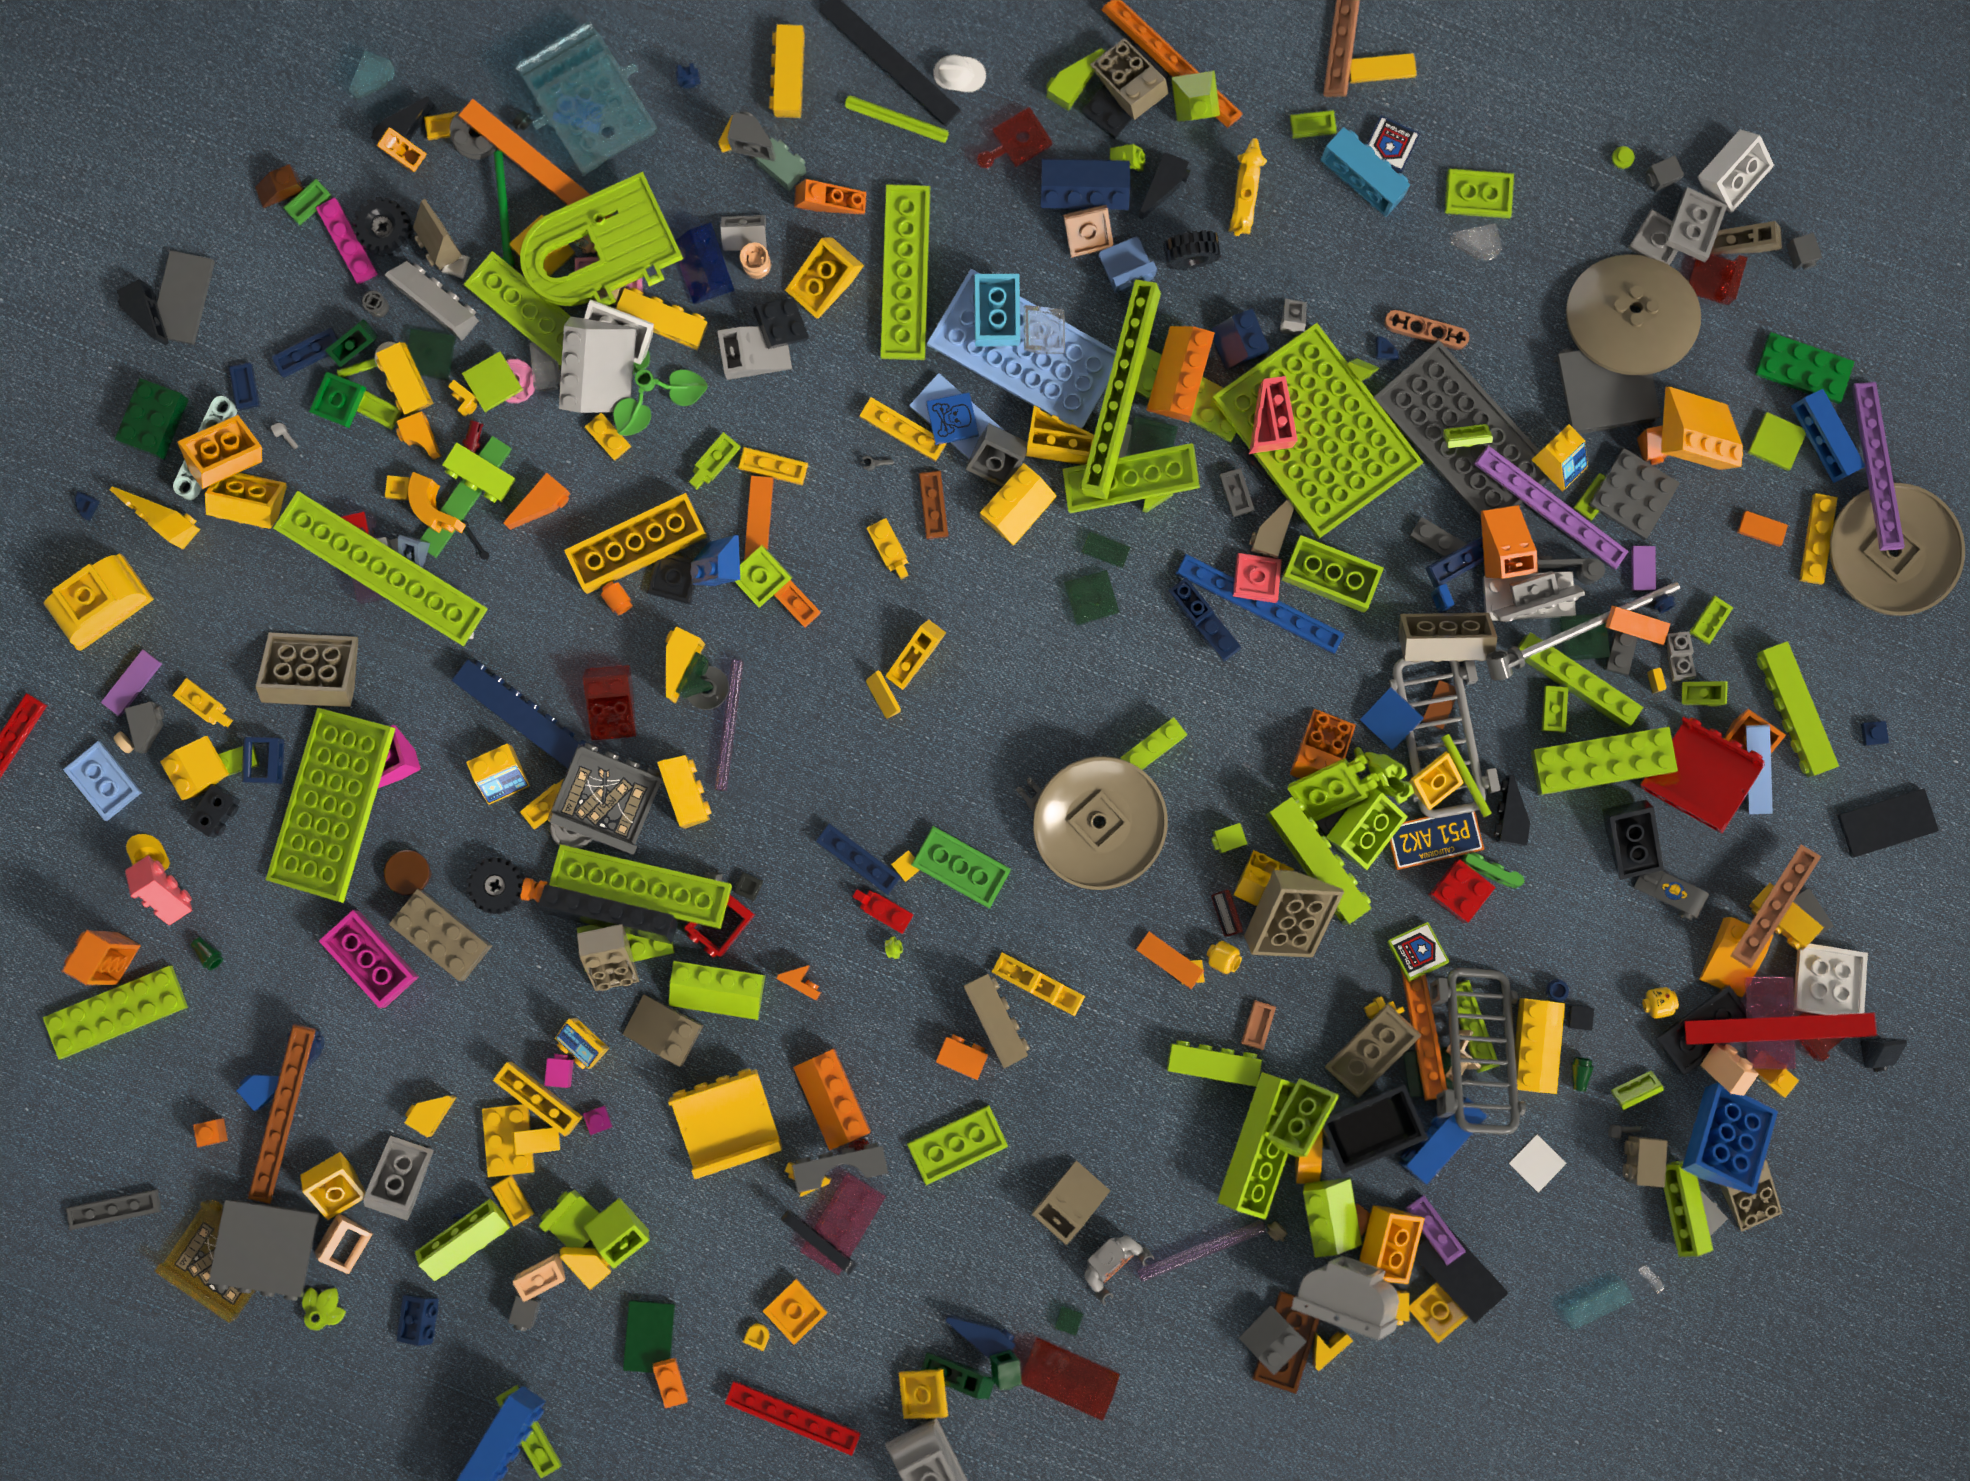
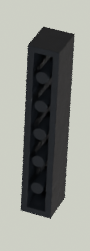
(607, 913)

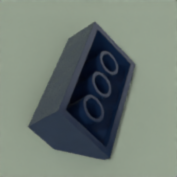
(1085, 183)

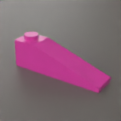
(400, 760)

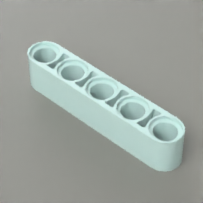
(212, 417)

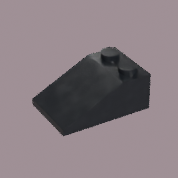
(1633, 839)

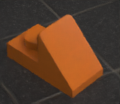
(794, 979)

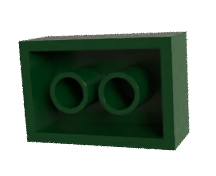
(151, 419)

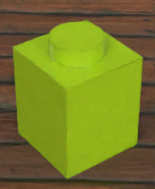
(1228, 838)

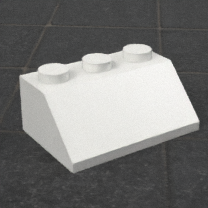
(1736, 169)
(644, 331)

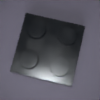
(781, 323)

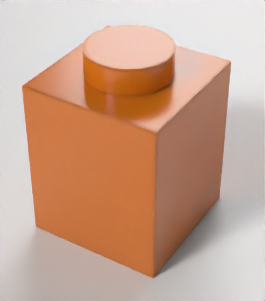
(210, 1132)

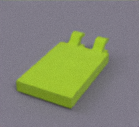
(1333, 788)

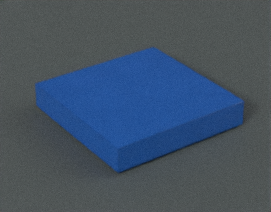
(1392, 718)

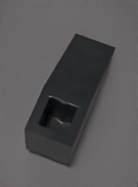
(1513, 820)

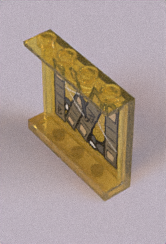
(191, 1263)

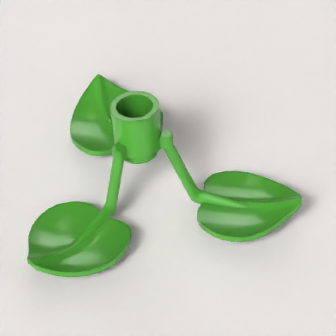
(633, 417)

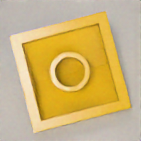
(1437, 1312)

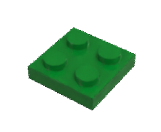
(337, 400)

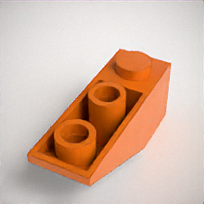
(829, 198)

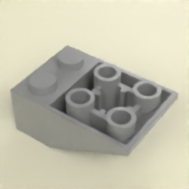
(747, 354)

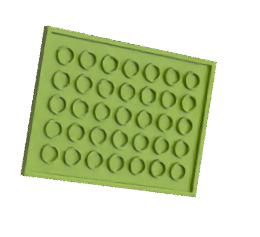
(1345, 439)

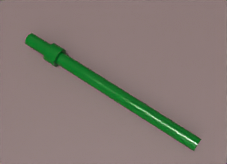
(503, 209)

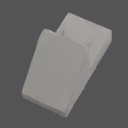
(1293, 317)

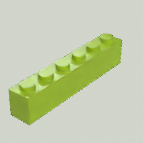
(1582, 683)
(1797, 709)

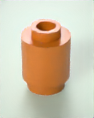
(616, 598)

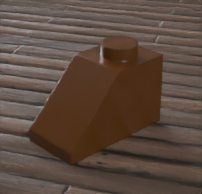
(278, 186)

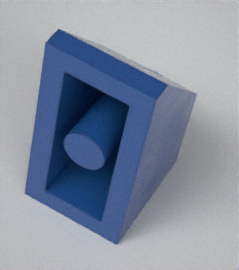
(258, 1090)

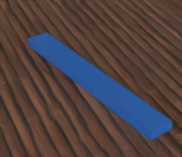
(1275, 613)

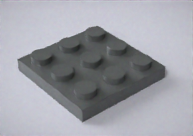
(1634, 494)

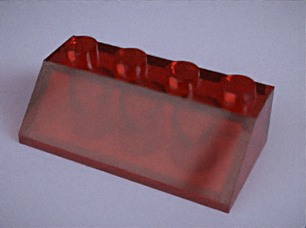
(1069, 1378)

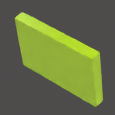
(1479, 193)

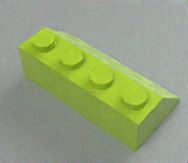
(716, 990)

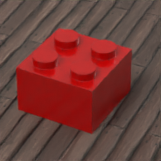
(1461, 891)

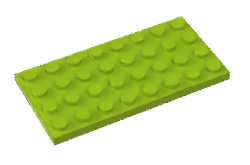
(330, 804)

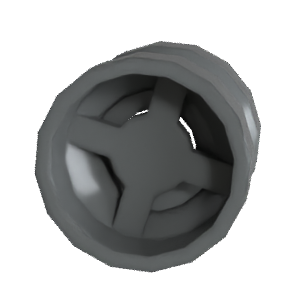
(378, 308)

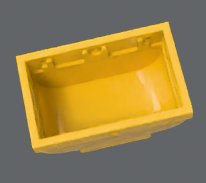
(97, 600)

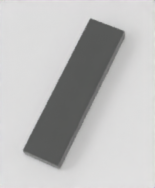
(113, 1209)

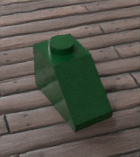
(351, 343)

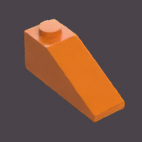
(541, 500)

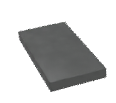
(184, 295)

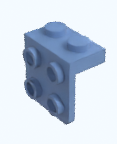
(1126, 264)

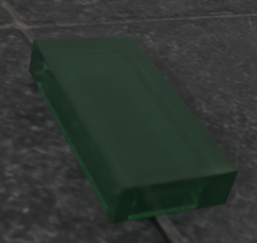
(1106, 550)

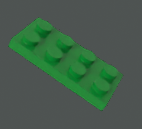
(1804, 367)

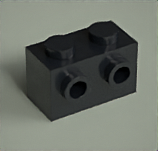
(214, 811)

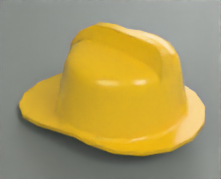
(144, 845)

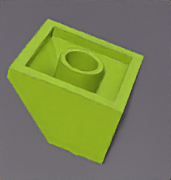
(1195, 96)

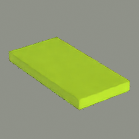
(957, 1145)

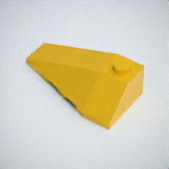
(169, 523)

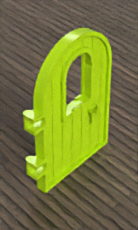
(624, 243)

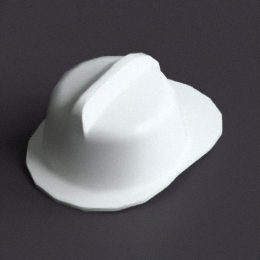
(959, 73)

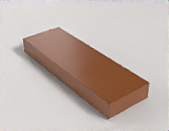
(933, 505)

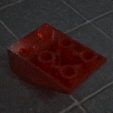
(610, 702)

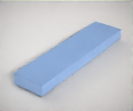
(1761, 791)

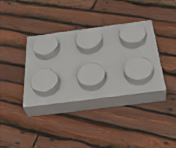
(1696, 224)

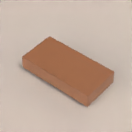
(1258, 1025)

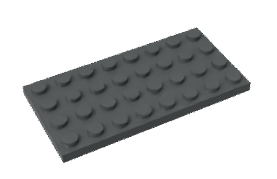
(1442, 395)

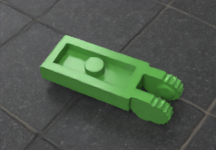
(1493, 871)

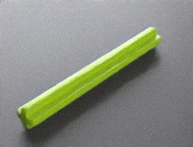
(896, 119)

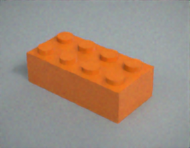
(100, 957)

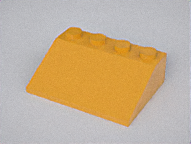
(1700, 431)

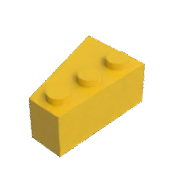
(1057, 440)

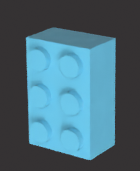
(997, 309)

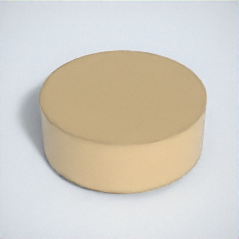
(124, 742)

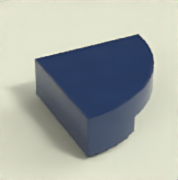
(1385, 349)
(86, 505)

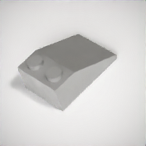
(398, 1178)

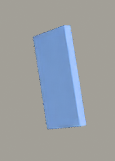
(941, 388)

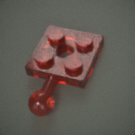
(1017, 151)

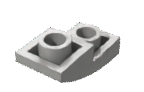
(1680, 656)

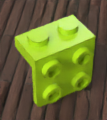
(569, 1219)

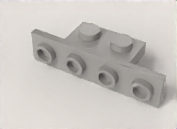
(1536, 594)

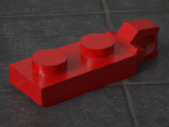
(884, 910)

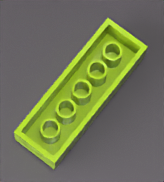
(1604, 761)
(1316, 858)
(1256, 1161)

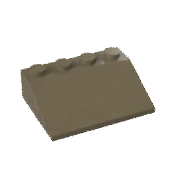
(308, 669)
(1292, 915)

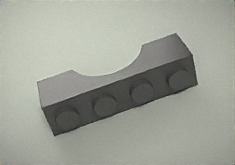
(811, 1173)

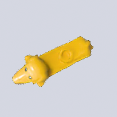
(1246, 188)

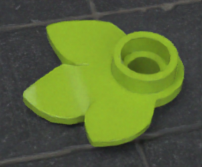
(324, 1305)

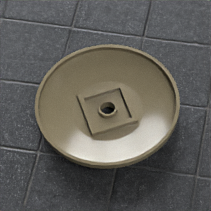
(1629, 341)
(1922, 570)
(1120, 847)

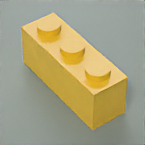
(404, 378)
(1795, 925)

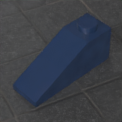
(983, 1336)

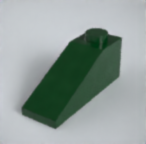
(961, 1377)

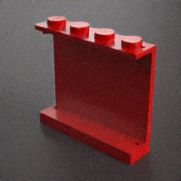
(1710, 775)

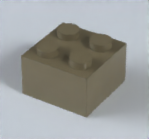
(1645, 1161)

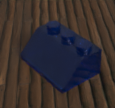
(703, 264)

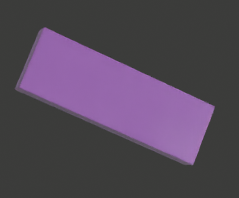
(131, 683)
(1436, 1230)

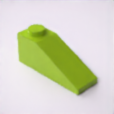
(1071, 81)

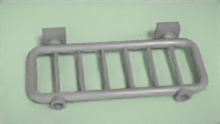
(1468, 673)

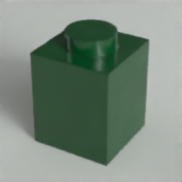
(1005, 1370)

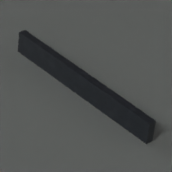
(890, 60)

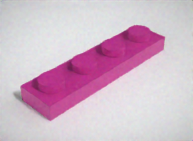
(346, 241)

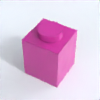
(559, 1071)

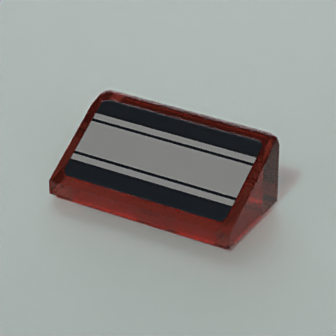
(1226, 913)

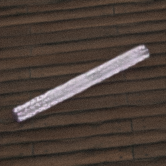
(729, 725)
(1201, 1250)

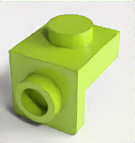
(1129, 152)

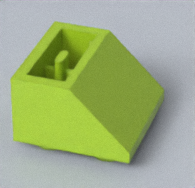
(617, 1233)

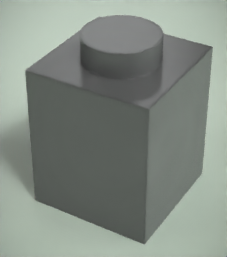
(1664, 173)
(1804, 251)
(524, 1313)

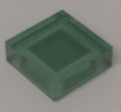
(1068, 1320)

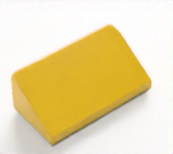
(883, 694)

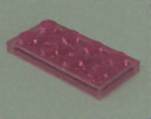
(1766, 999)
(845, 1219)

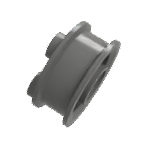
(466, 145)

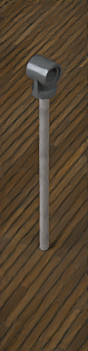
(1502, 661)

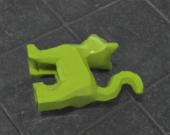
(1390, 775)

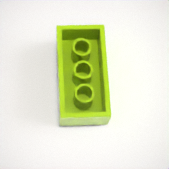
(1332, 574)

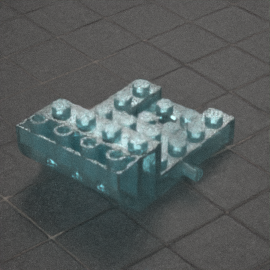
(582, 94)

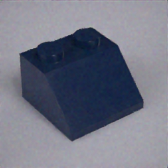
(1239, 340)

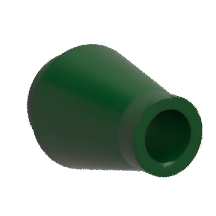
(207, 954)
(1581, 1073)

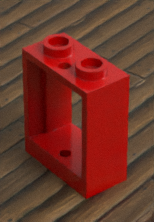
(710, 947)

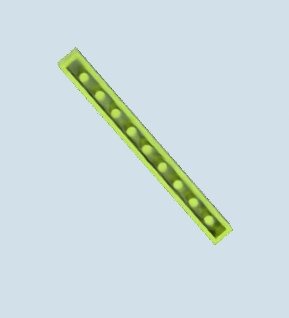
(1121, 389)

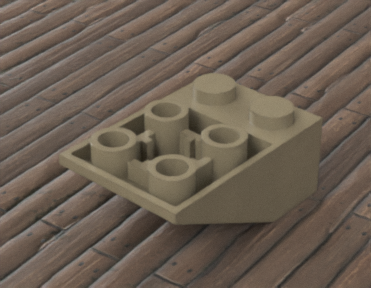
(1130, 78)
(607, 957)
(1070, 1202)
(1753, 1208)

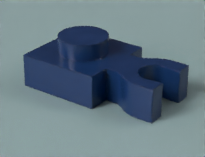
(688, 76)

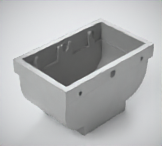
(1353, 1294)
(925, 1455)

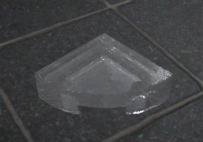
(1651, 1278)

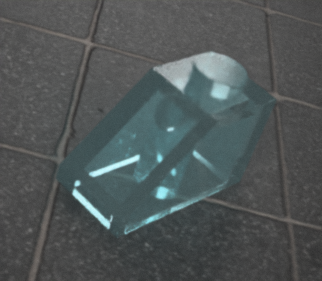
(371, 75)

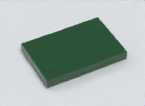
(648, 1335)

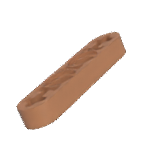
(1427, 325)

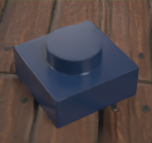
(1874, 733)

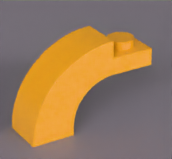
(422, 498)
(1309, 1168)

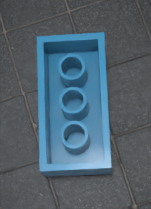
(1365, 171)

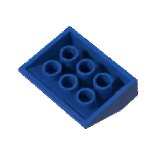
(1729, 1139)

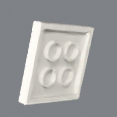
(1830, 980)

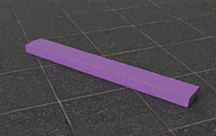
(1878, 466)
(1550, 507)

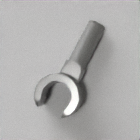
(280, 429)

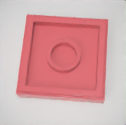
(1257, 577)

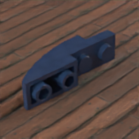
(1204, 619)

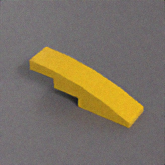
(1038, 984)

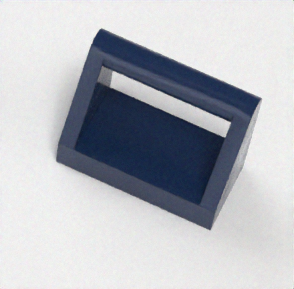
(275, 760)

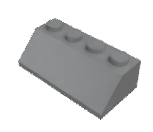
(432, 299)

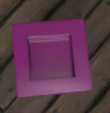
(597, 1120)

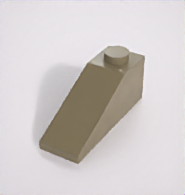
(1748, 239)
(1272, 532)

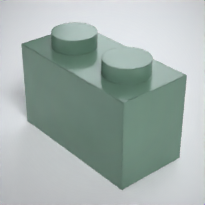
(786, 168)

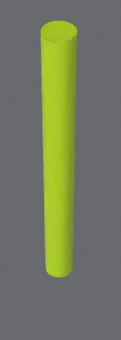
(1468, 779)

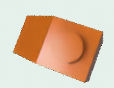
(1650, 445)

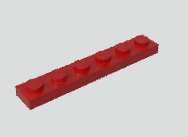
(792, 1418)

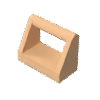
(332, 1239)
(540, 1277)

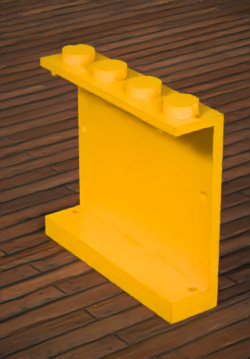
(725, 1122)

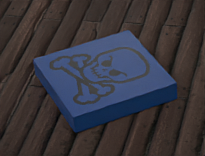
(952, 418)

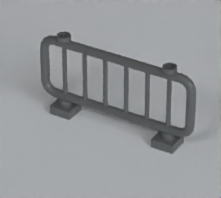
(1452, 1100)

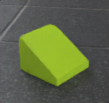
(1362, 369)

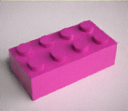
(369, 959)

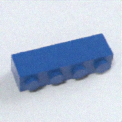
(1828, 435)

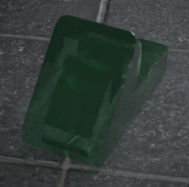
(691, 682)

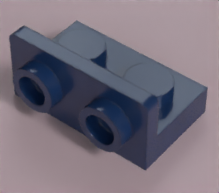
(417, 1320)

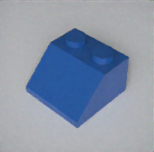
(717, 562)

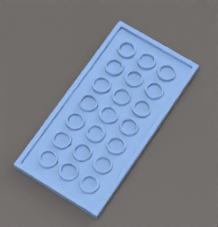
(1056, 383)

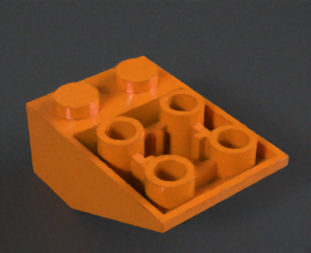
(1507, 543)
(1323, 743)

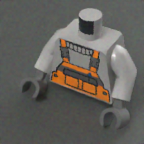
(1109, 1260)

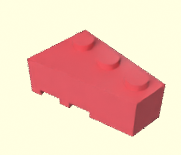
(1273, 417)
(158, 890)

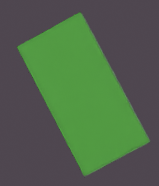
(306, 201)

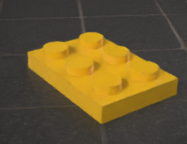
(498, 1129)

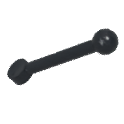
(484, 555)

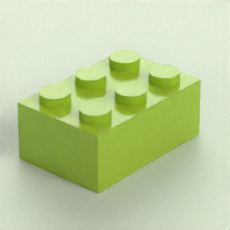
(1366, 828)

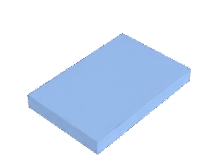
(102, 781)

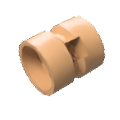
(755, 260)

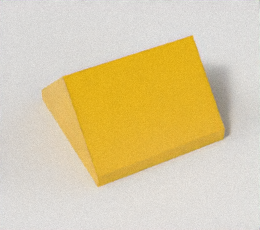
(1436, 781)

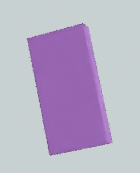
(1643, 568)

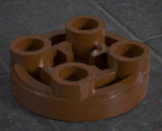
(407, 872)

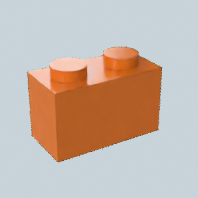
(962, 1057)

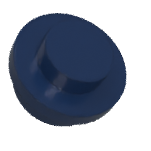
(1664, 603)
(1557, 990)

